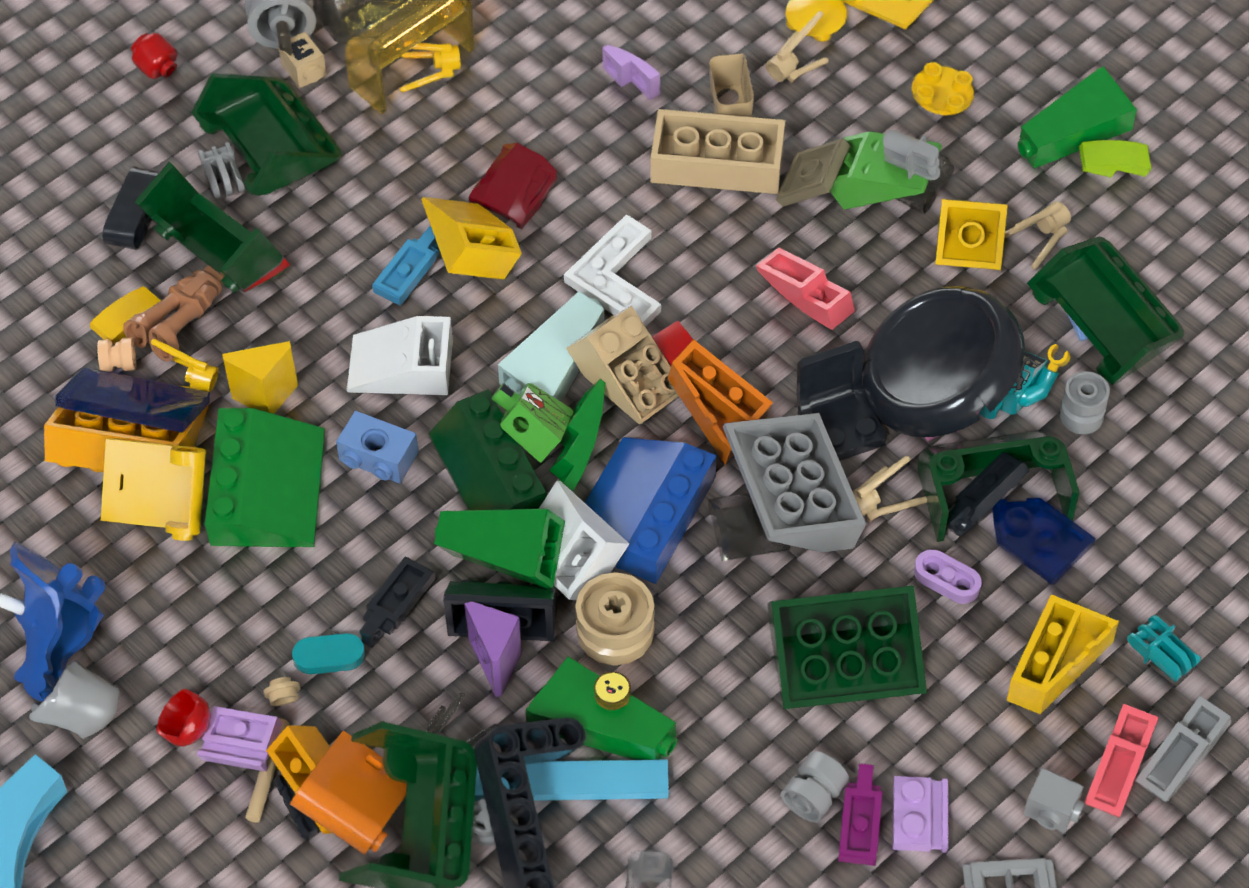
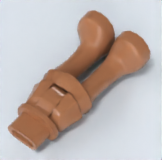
(189, 296)

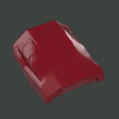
(515, 184)

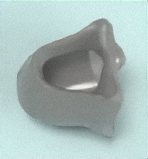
(78, 702)

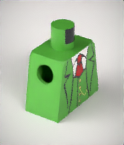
(533, 418)

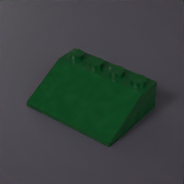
(847, 647)

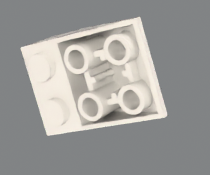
(403, 358)
(587, 543)

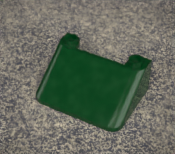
(267, 127)
(1108, 305)

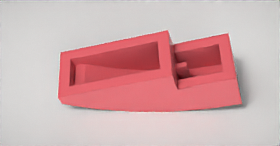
(807, 288)
(1121, 760)

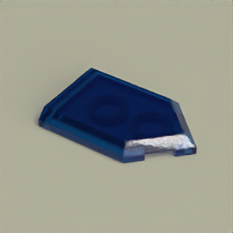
(1040, 537)

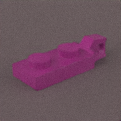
(861, 819)

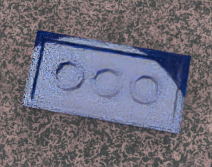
(132, 399)

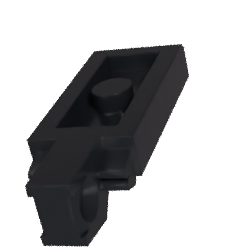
(985, 492)
(395, 600)

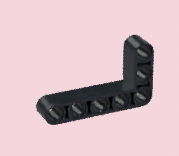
(518, 798)

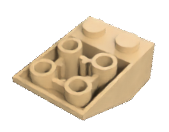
(628, 363)

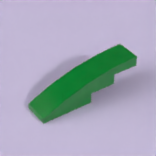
(580, 436)

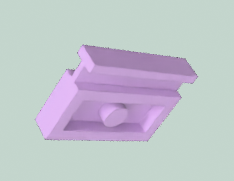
(239, 738)
(920, 814)

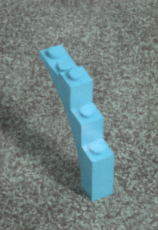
(23, 808)

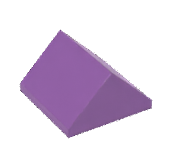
(495, 642)

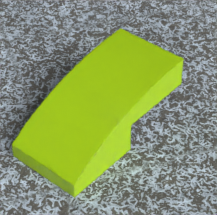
(1108, 156)

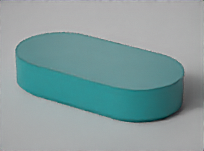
(328, 653)

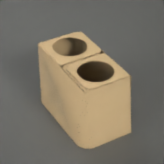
(727, 74)

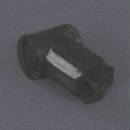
(924, 201)

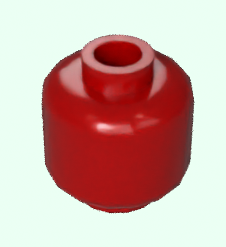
(154, 55)

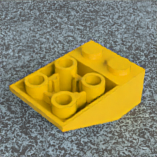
(471, 238)

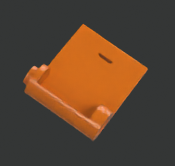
(351, 794)

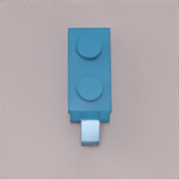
(407, 268)

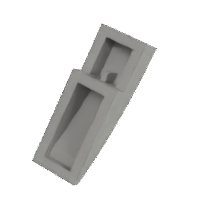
(1184, 749)

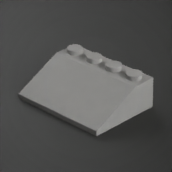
(796, 482)

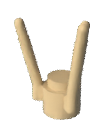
(785, 61)
(1049, 220)
(868, 497)

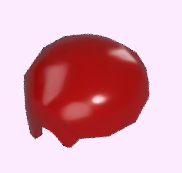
(184, 718)

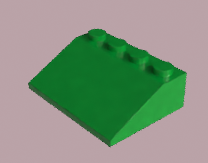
(264, 480)

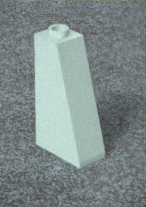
(544, 356)

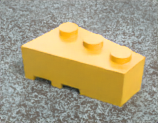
(1058, 652)

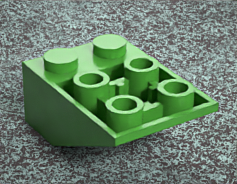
(870, 179)

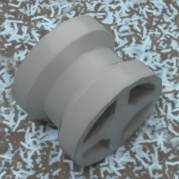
(481, 834)

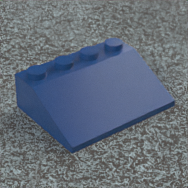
(651, 498)

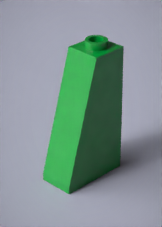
(1085, 113)
(507, 541)
(629, 732)

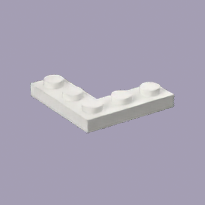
(596, 271)

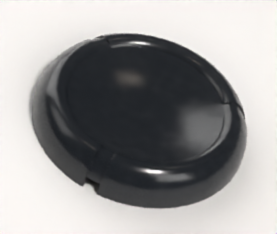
(942, 361)

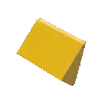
(971, 234)
(261, 376)

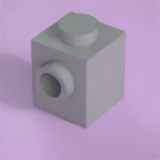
(1054, 801)

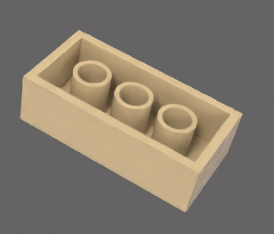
(717, 151)

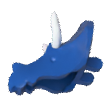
(54, 616)

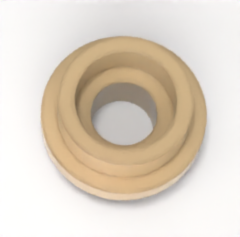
(282, 691)

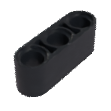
(126, 220)

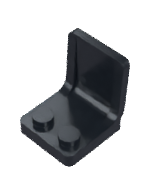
(833, 388)

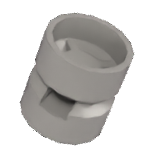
(1084, 402)
(817, 783)

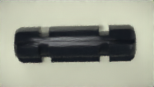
(306, 826)

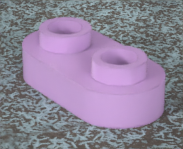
(948, 577)

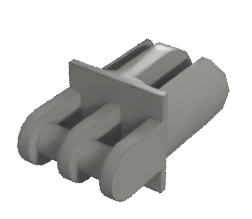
(911, 154)
(219, 165)

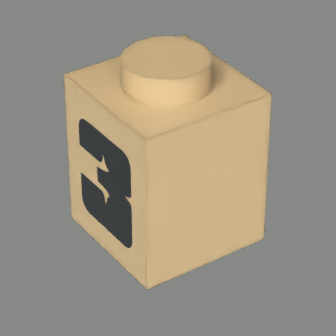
(306, 61)

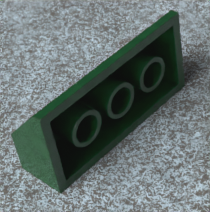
(485, 459)

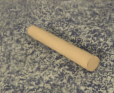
(262, 787)

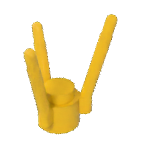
(444, 57)
(199, 373)

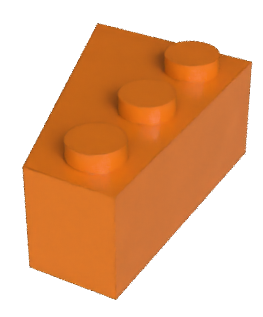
(715, 395)

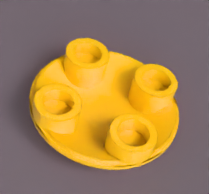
(802, 11)
(943, 89)

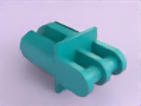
(1165, 651)

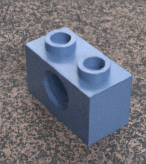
(365, 433)

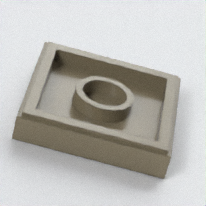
(813, 172)

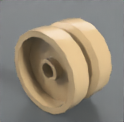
(615, 618)

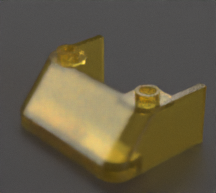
(397, 35)

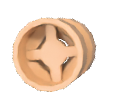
(120, 355)

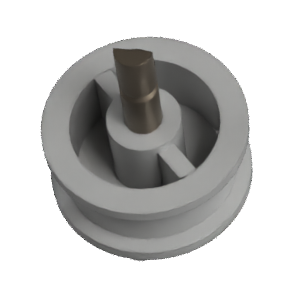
(278, 21)

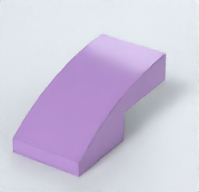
(629, 68)

